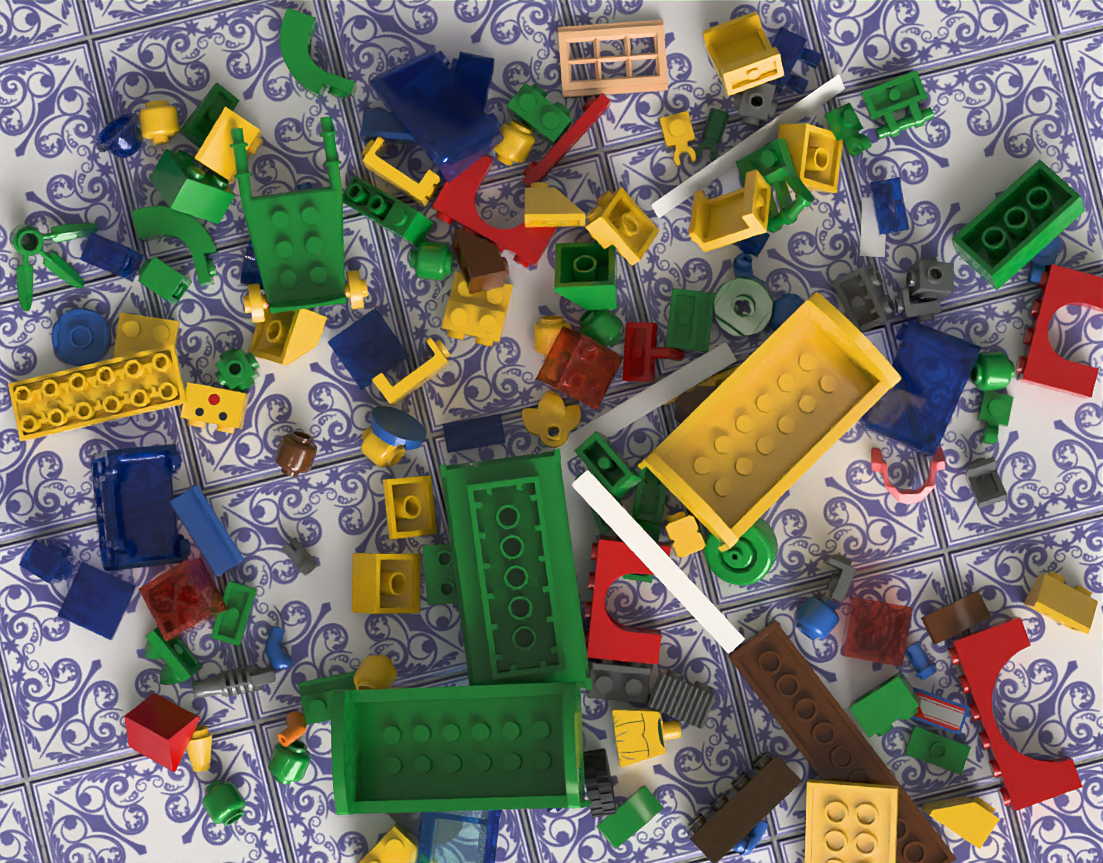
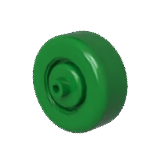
(747, 559)

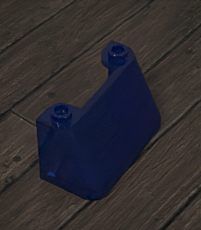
(438, 112)
(932, 376)
(134, 508)

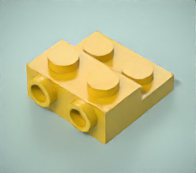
(621, 223)
(476, 314)

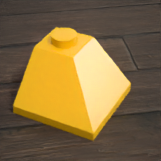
(550, 208)
(286, 335)

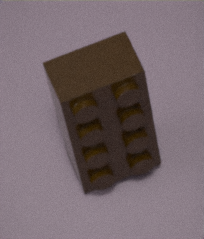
(743, 806)

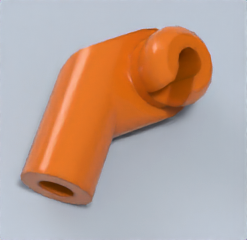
(296, 727)

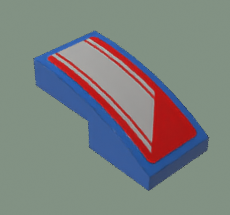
(940, 712)

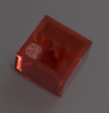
(579, 367)
(183, 598)
(876, 631)

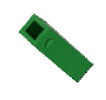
(387, 211)

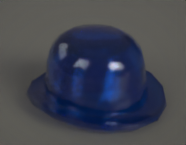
(121, 136)

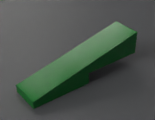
(648, 511)

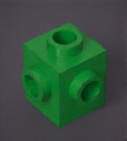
(245, 377)

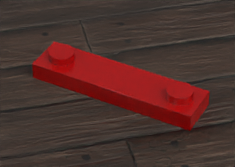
(593, 110)

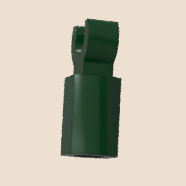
(713, 132)

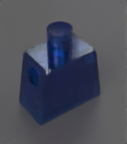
(111, 257)

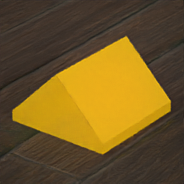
(410, 507)

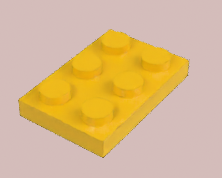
(143, 333)

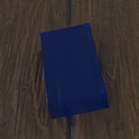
(474, 433)

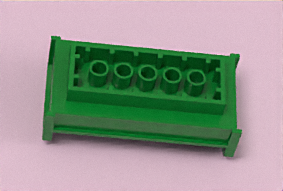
(515, 571)
(458, 748)

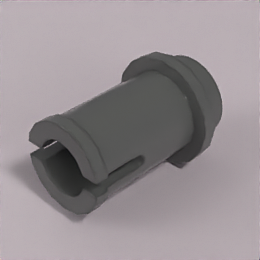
(301, 558)

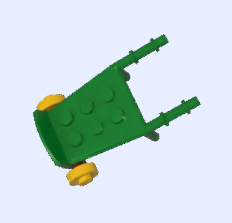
(297, 240)

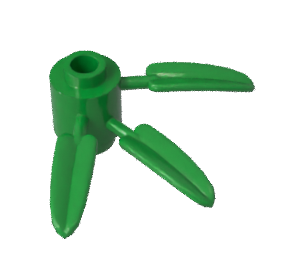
(52, 260)

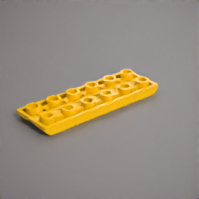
(97, 393)

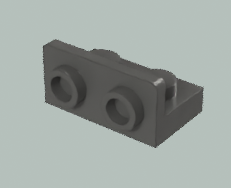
(864, 298)
(839, 583)
(619, 681)

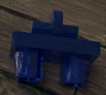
(889, 206)

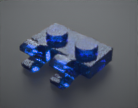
(792, 49)

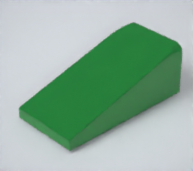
(207, 113)

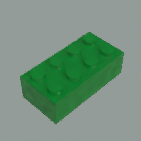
(1018, 224)

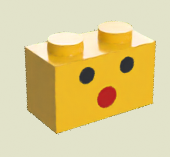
(214, 406)

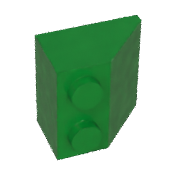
(586, 274)

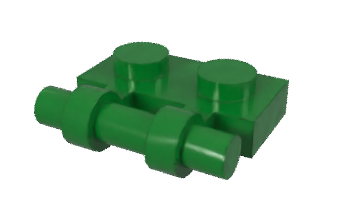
(894, 96)

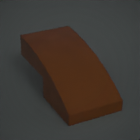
(955, 617)

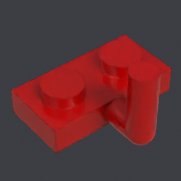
(641, 352)

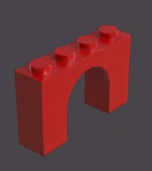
(458, 205)
(1040, 363)
(606, 636)

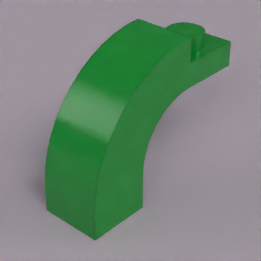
(295, 46)
(162, 221)

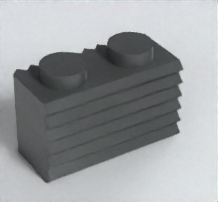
(681, 699)

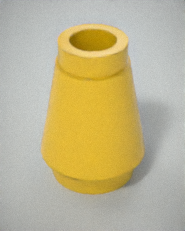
(200, 749)

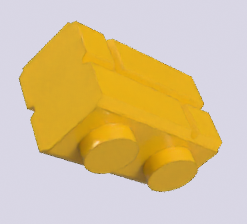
(683, 533)

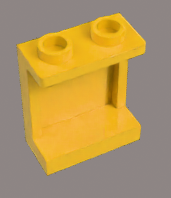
(742, 53)
(419, 192)
(731, 215)
(417, 378)

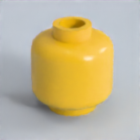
(159, 122)
(516, 143)
(546, 332)
(379, 451)
(375, 673)

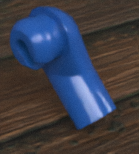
(743, 267)
(274, 651)

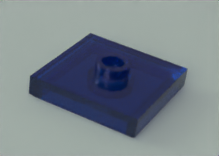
(368, 348)
(97, 600)

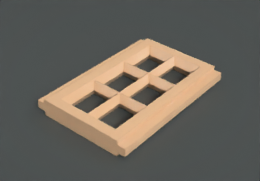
(613, 31)

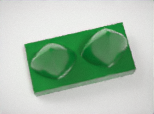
(179, 660)

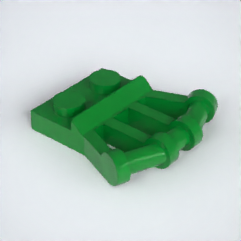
(777, 168)

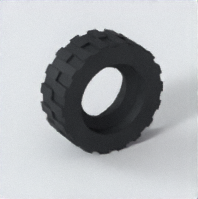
(599, 783)

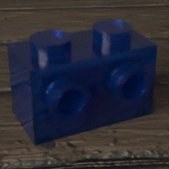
(49, 560)

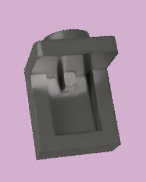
(922, 311)
(985, 482)

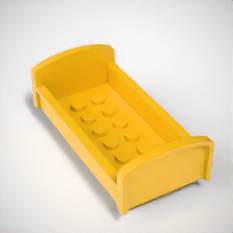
(772, 419)

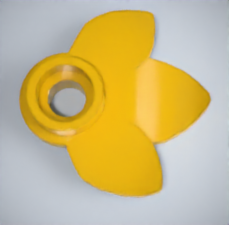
(551, 415)

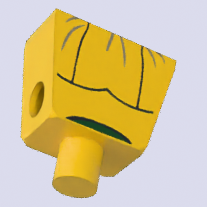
(641, 734)

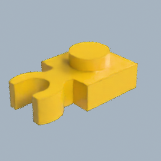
(678, 132)

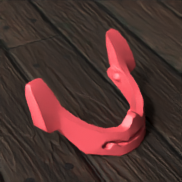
(908, 496)

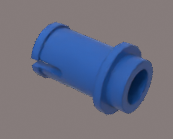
(920, 661)

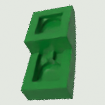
(630, 817)

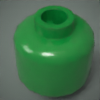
(432, 260)
(601, 326)
(992, 371)
(289, 762)
(224, 802)

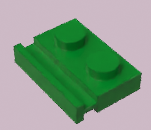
(690, 320)
(318, 695)

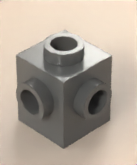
(753, 115)
(930, 279)

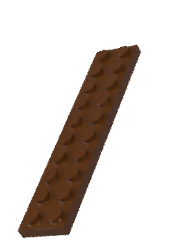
(828, 734)

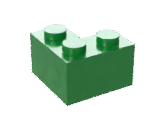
(189, 188)

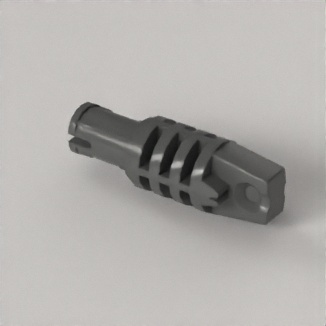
(234, 681)

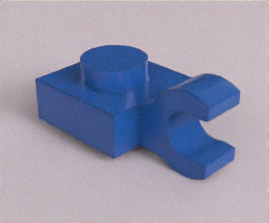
(1043, 259)

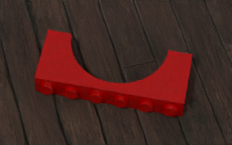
(980, 660)

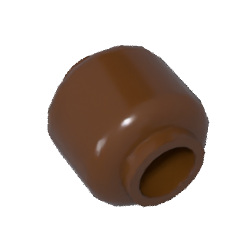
(295, 453)

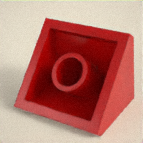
(160, 730)

